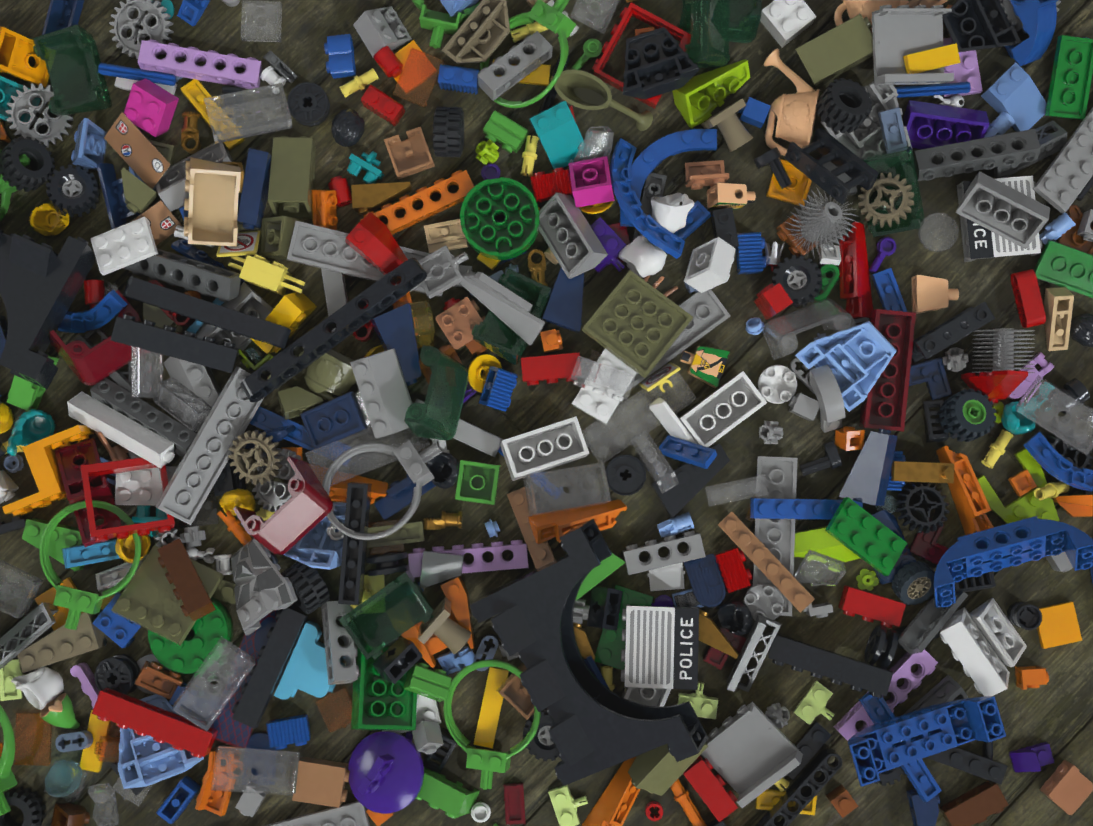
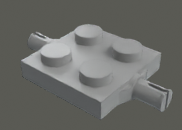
(441, 270)

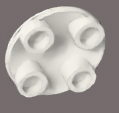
(777, 384)

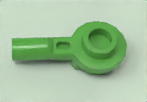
(591, 49)

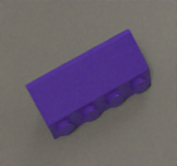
(941, 125)

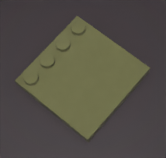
(637, 324)
(151, 599)

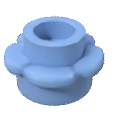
(754, 326)
(492, 528)

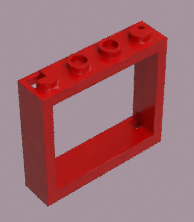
(617, 31)
(122, 531)

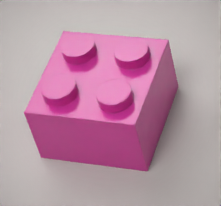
(150, 107)
(591, 181)

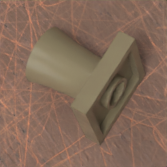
(730, 126)
(444, 628)

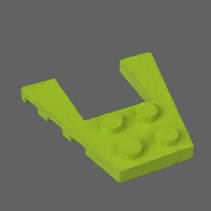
(1027, 504)

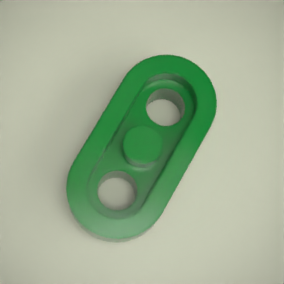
(828, 283)

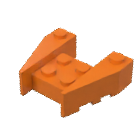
(460, 613)

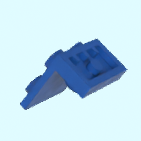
(115, 626)

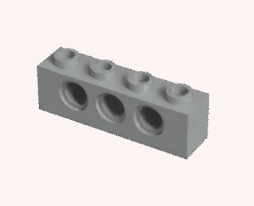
(512, 74)
(694, 551)
(335, 671)

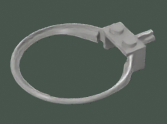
(412, 463)

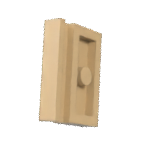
(445, 233)

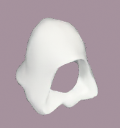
(669, 212)
(643, 257)
(40, 686)

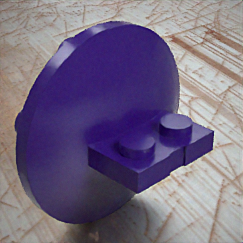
(385, 772)

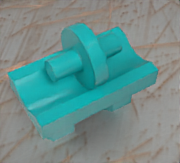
(357, 164)
(143, 516)

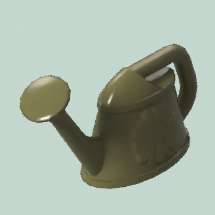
(591, 93)
(331, 374)

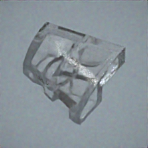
(596, 144)
(820, 570)

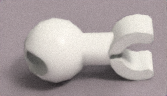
(953, 101)
(195, 554)

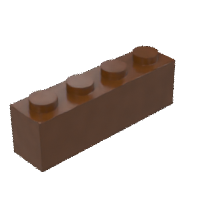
(186, 580)

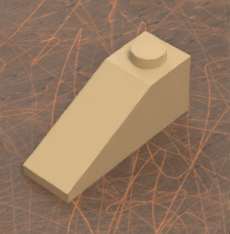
(1058, 311)

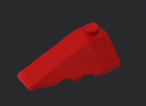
(376, 244)
(995, 384)

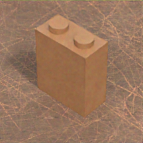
(321, 782)

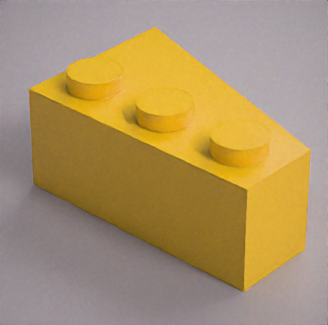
(288, 313)

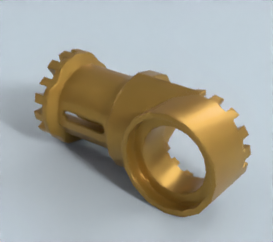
(190, 131)
(537, 268)
(447, 519)

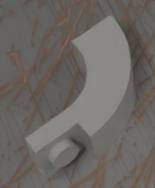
(828, 396)

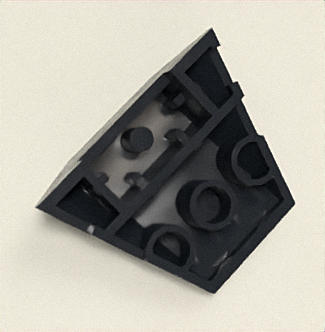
(979, 25)
(655, 65)

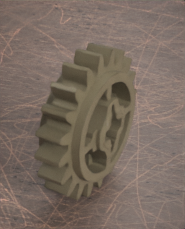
(892, 195)
(250, 459)

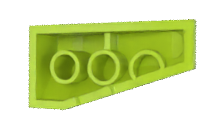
(708, 91)
(823, 543)

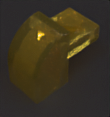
(423, 323)

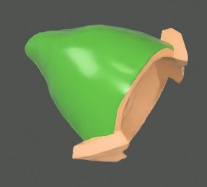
(60, 713)

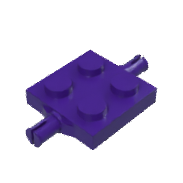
(611, 242)

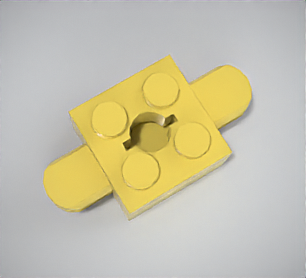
(268, 276)

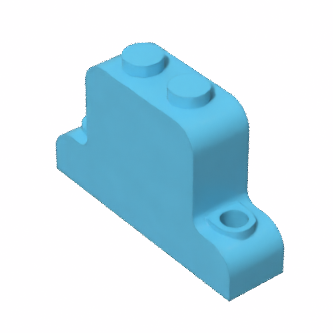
(306, 666)

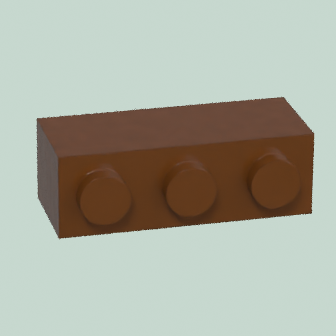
(974, 805)

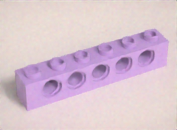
(188, 69)
(519, 560)
(901, 669)

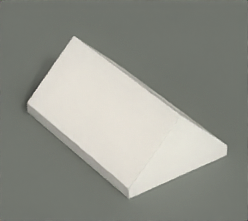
(999, 632)

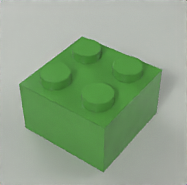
(477, 482)

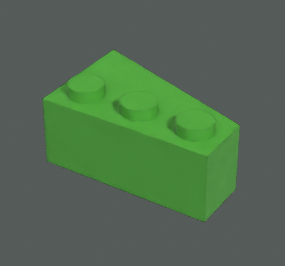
(26, 394)
(62, 537)
(599, 573)
(446, 795)

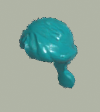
(1014, 421)
(30, 428)

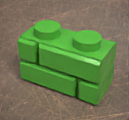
(505, 132)
(427, 682)

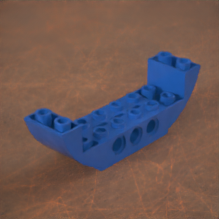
(1039, 23)
(1007, 547)
(923, 735)

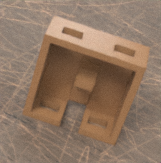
(410, 154)
(517, 694)

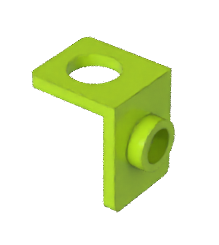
(248, 363)

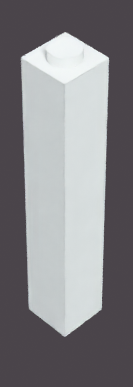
(121, 429)

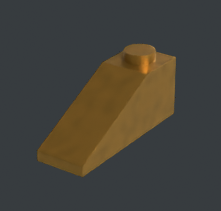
(374, 196)
(922, 472)
(713, 636)

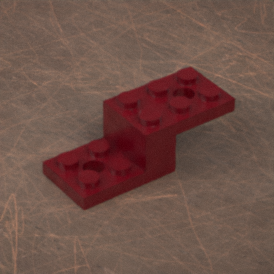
(73, 486)

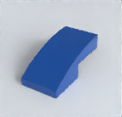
(192, 10)

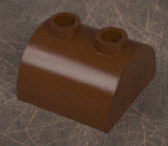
(69, 815)

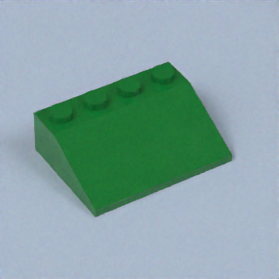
(380, 703)

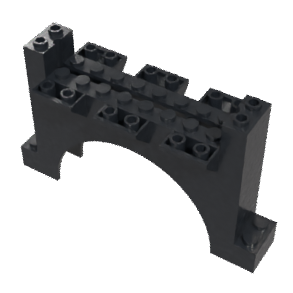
(37, 295)
(591, 721)

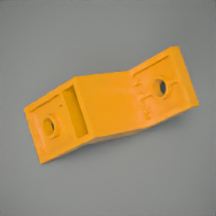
(14, 58)
(45, 469)

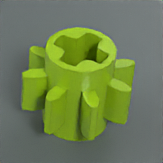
(487, 152)

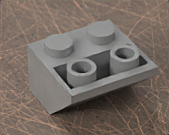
(381, 29)

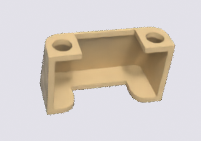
(211, 202)

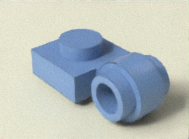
(453, 662)

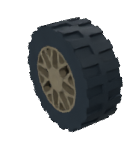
(914, 583)

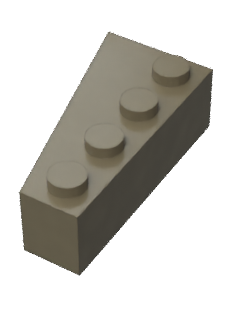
(63, 644)

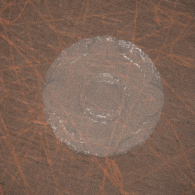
(938, 232)

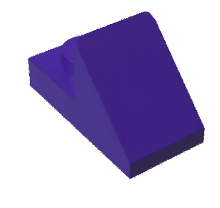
(1031, 758)

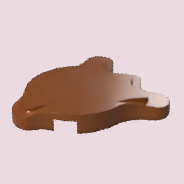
(1071, 238)

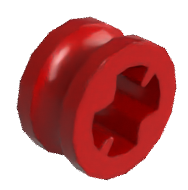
(660, 811)

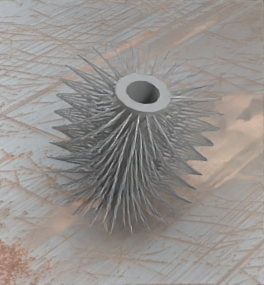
(821, 222)
(1003, 349)

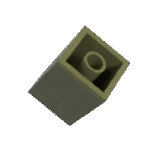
(837, 50)
(292, 177)
(658, 769)

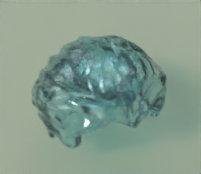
(63, 778)

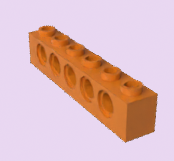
(429, 207)

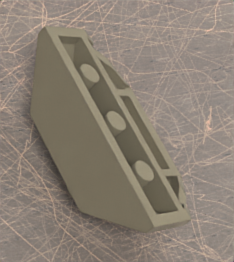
(480, 33)

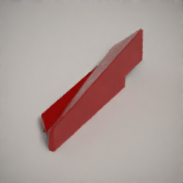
(855, 273)

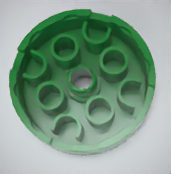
(505, 238)
(195, 649)

